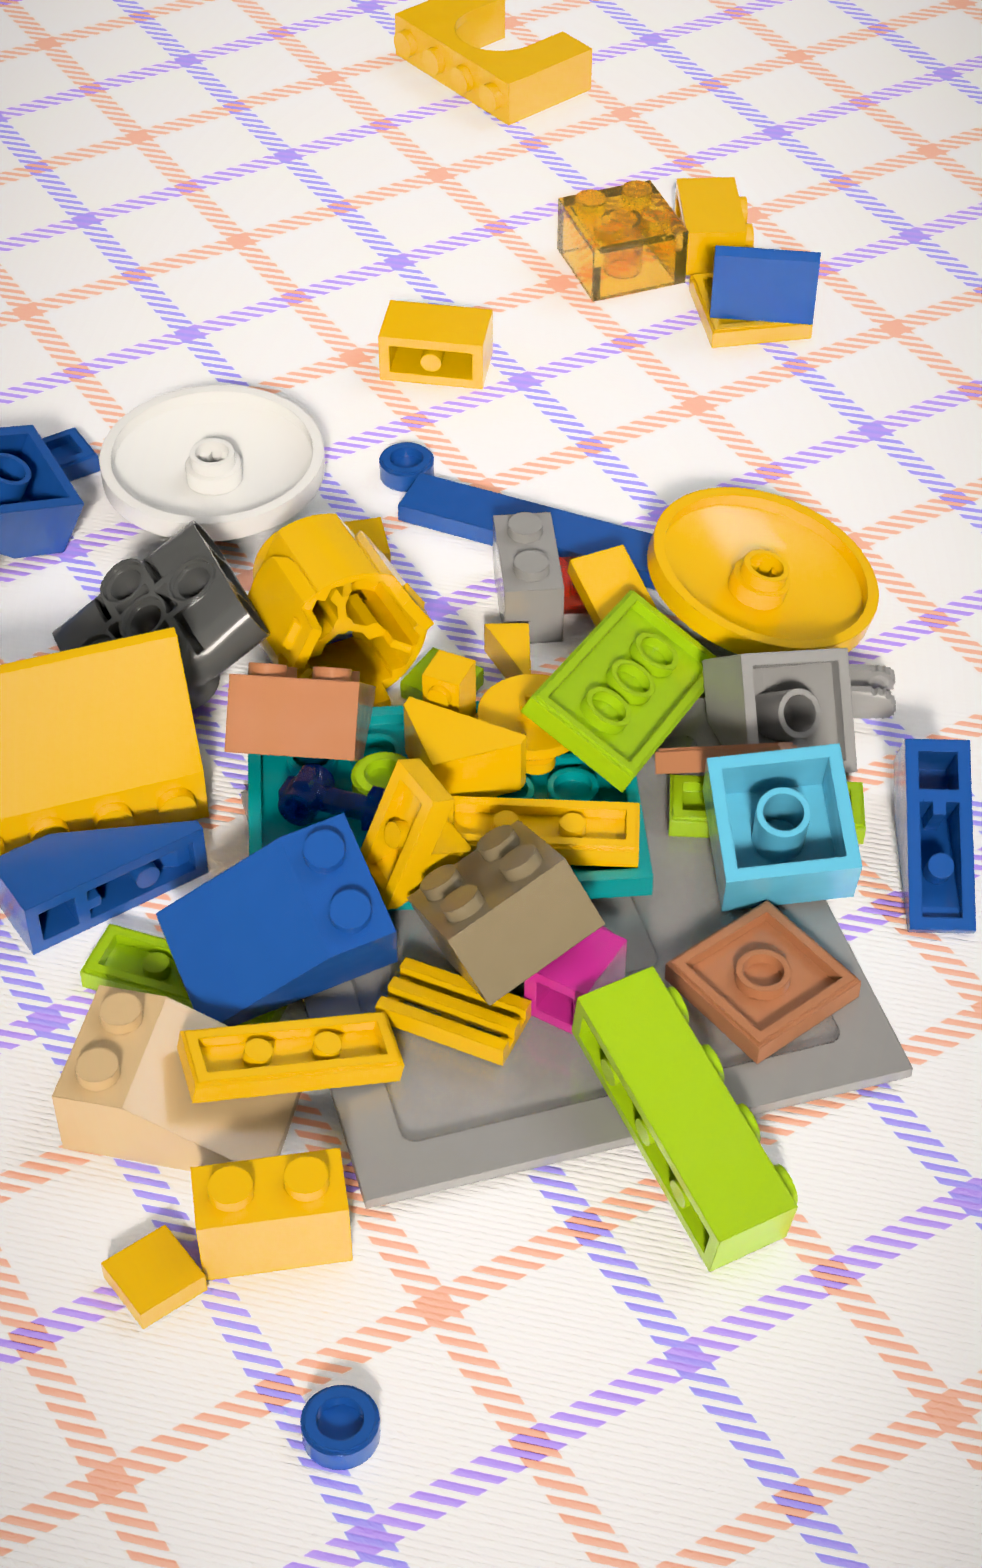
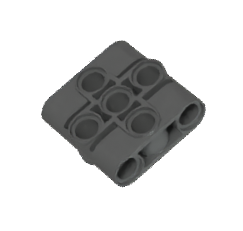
(179, 587)

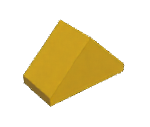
(464, 751)

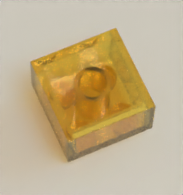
(622, 240)

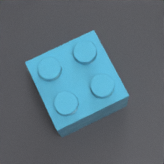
(781, 827)

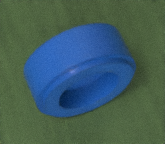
(403, 463)
(340, 1427)

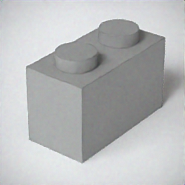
(529, 574)

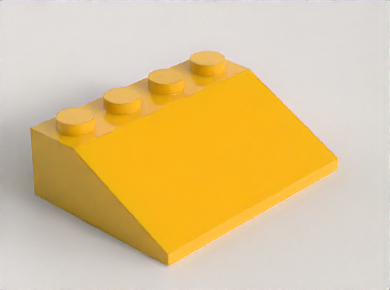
(98, 740)

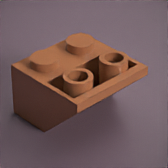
(296, 716)

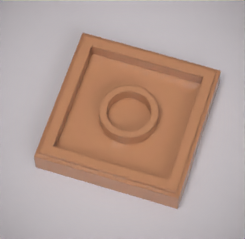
(762, 981)

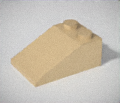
(131, 1099)

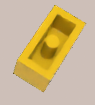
(451, 683)

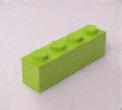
(684, 1118)

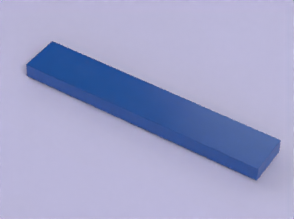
(470, 511)

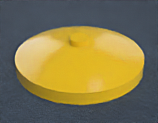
(761, 573)

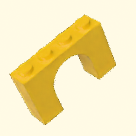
(509, 84)

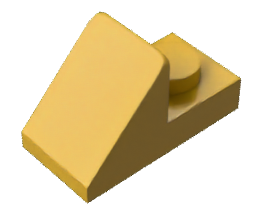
(411, 833)

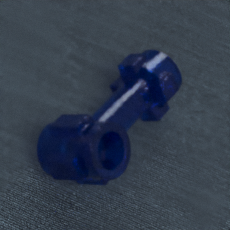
(315, 791)

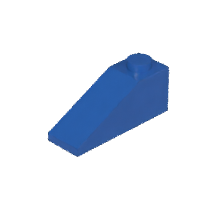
(935, 834)
(90, 876)

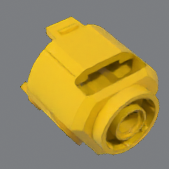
(327, 581)

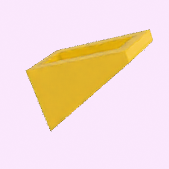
(508, 647)

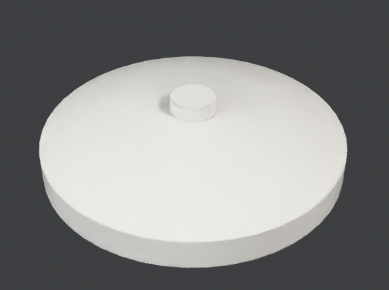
(215, 458)

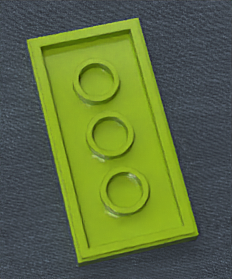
(622, 690)

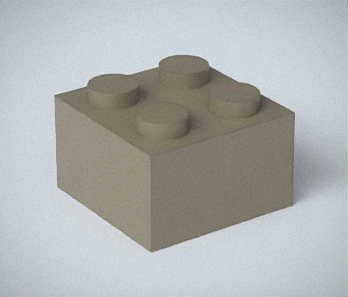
(505, 910)

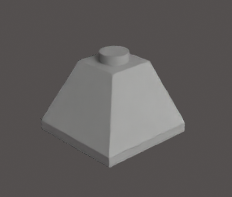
(782, 699)

